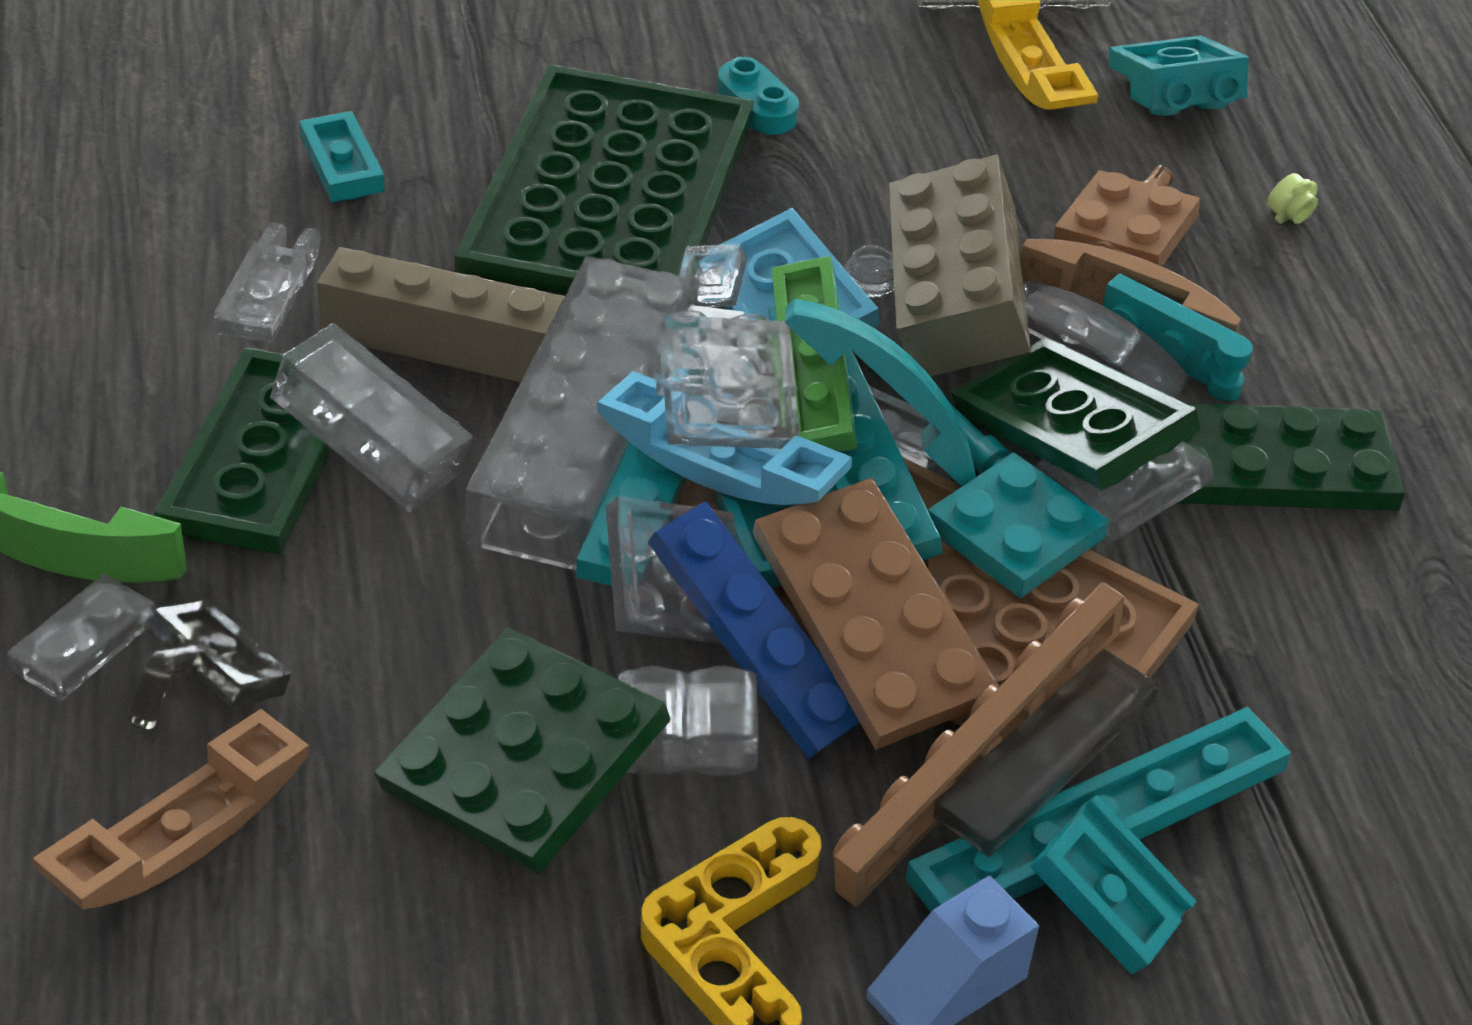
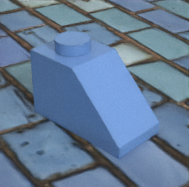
(957, 959)

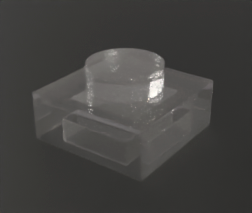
(718, 271)

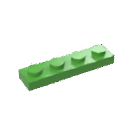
(820, 389)

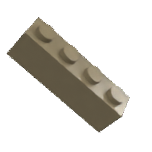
(435, 313)

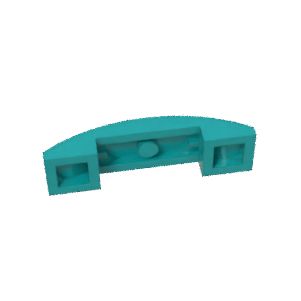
(835, 332)

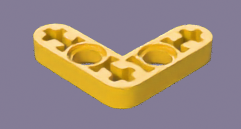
(713, 922)

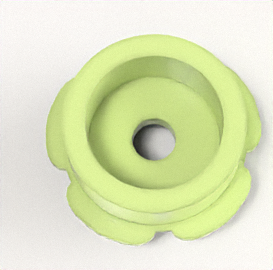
(1293, 199)

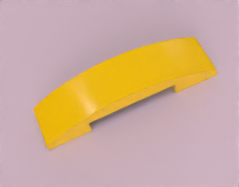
(1032, 57)

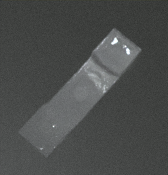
(1100, 336)

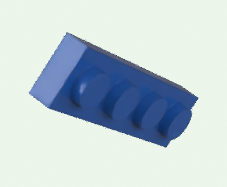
(755, 628)

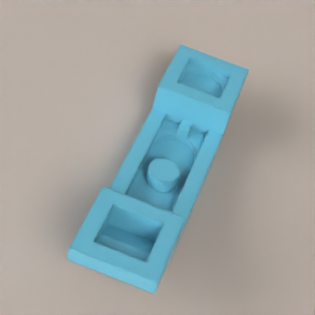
(788, 476)

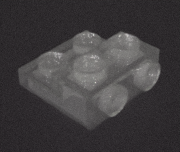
(726, 380)

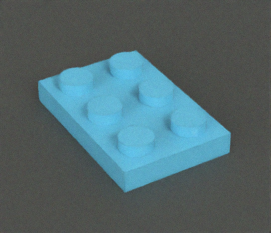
(787, 241)

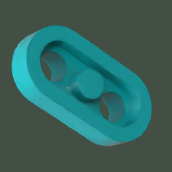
(774, 104)

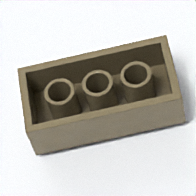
(957, 267)

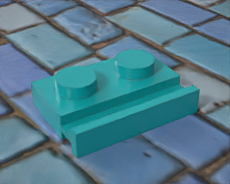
(1113, 884)

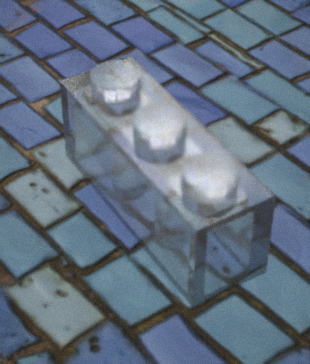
(371, 416)

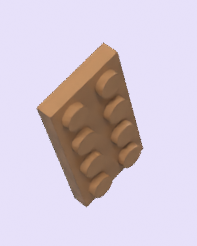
(874, 612)

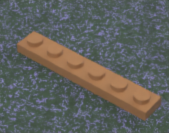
(906, 811)

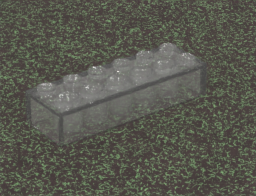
(553, 448)

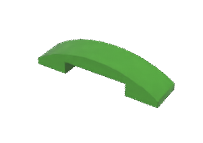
(128, 548)

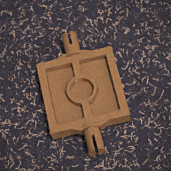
(1130, 215)

